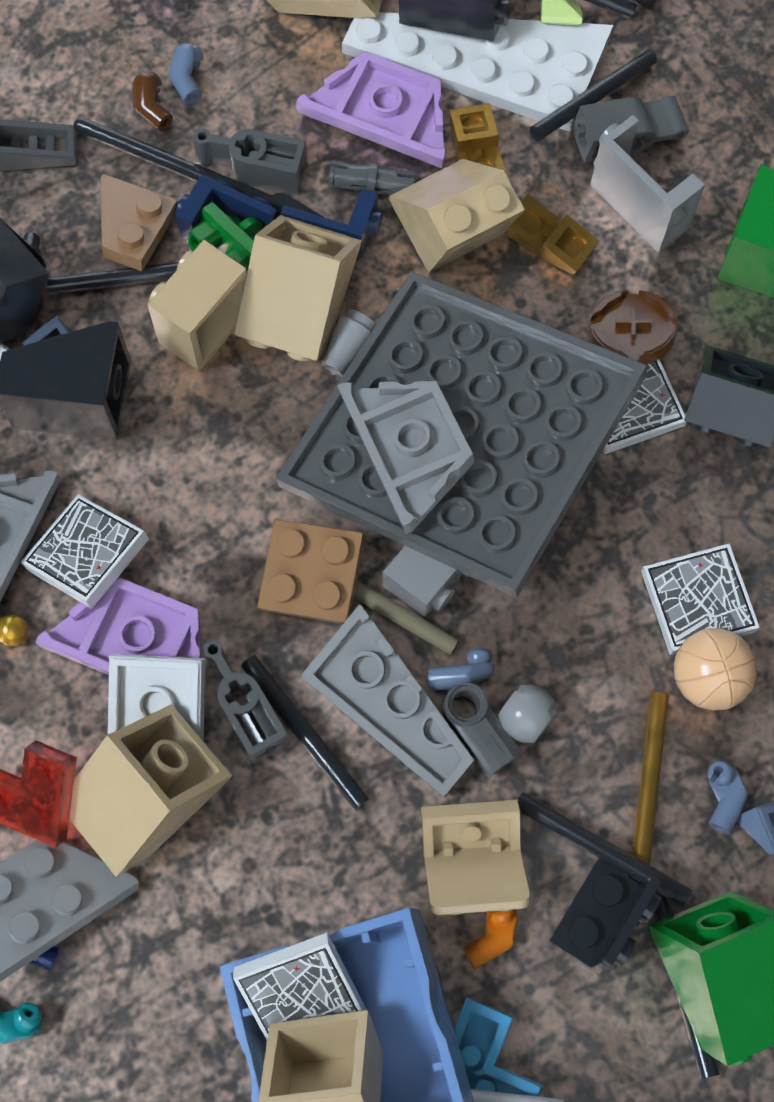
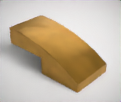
(476, 135)
(550, 238)

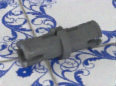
(369, 177)

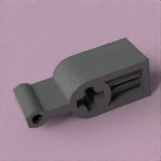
(657, 122)
(256, 158)
(242, 716)

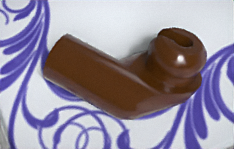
(144, 100)

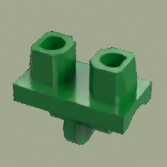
(226, 234)

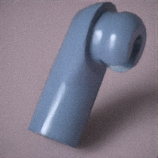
(183, 61)
(477, 670)
(729, 793)

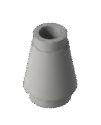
(347, 340)

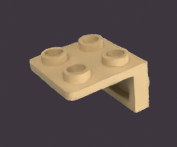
(474, 857)

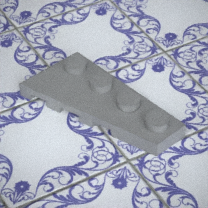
(381, 695)

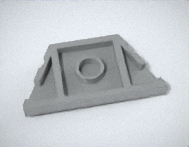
(410, 443)
(21, 510)
(49, 897)

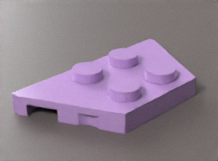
(383, 106)
(126, 622)

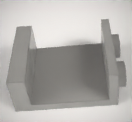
(637, 196)

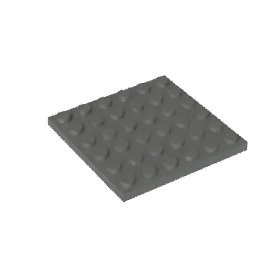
(526, 402)

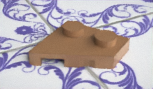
(132, 221)

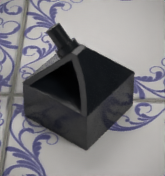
(21, 281)

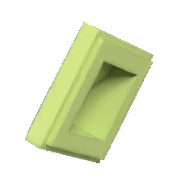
(560, 12)

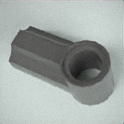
(481, 733)

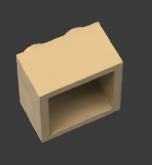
(198, 304)
(323, 1060)

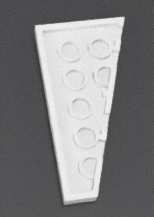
(524, 70)

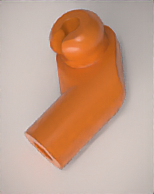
(497, 938)

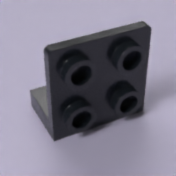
(603, 917)

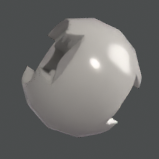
(527, 713)

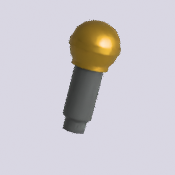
(13, 630)

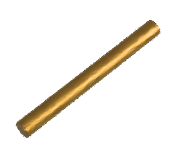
(650, 777)

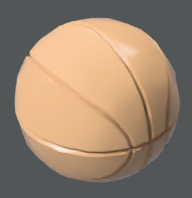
(715, 669)

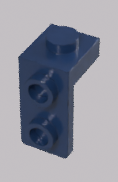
(226, 199)
(364, 221)

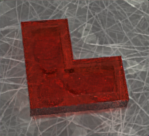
(42, 797)

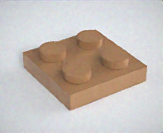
(311, 571)

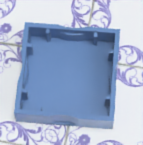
(404, 996)

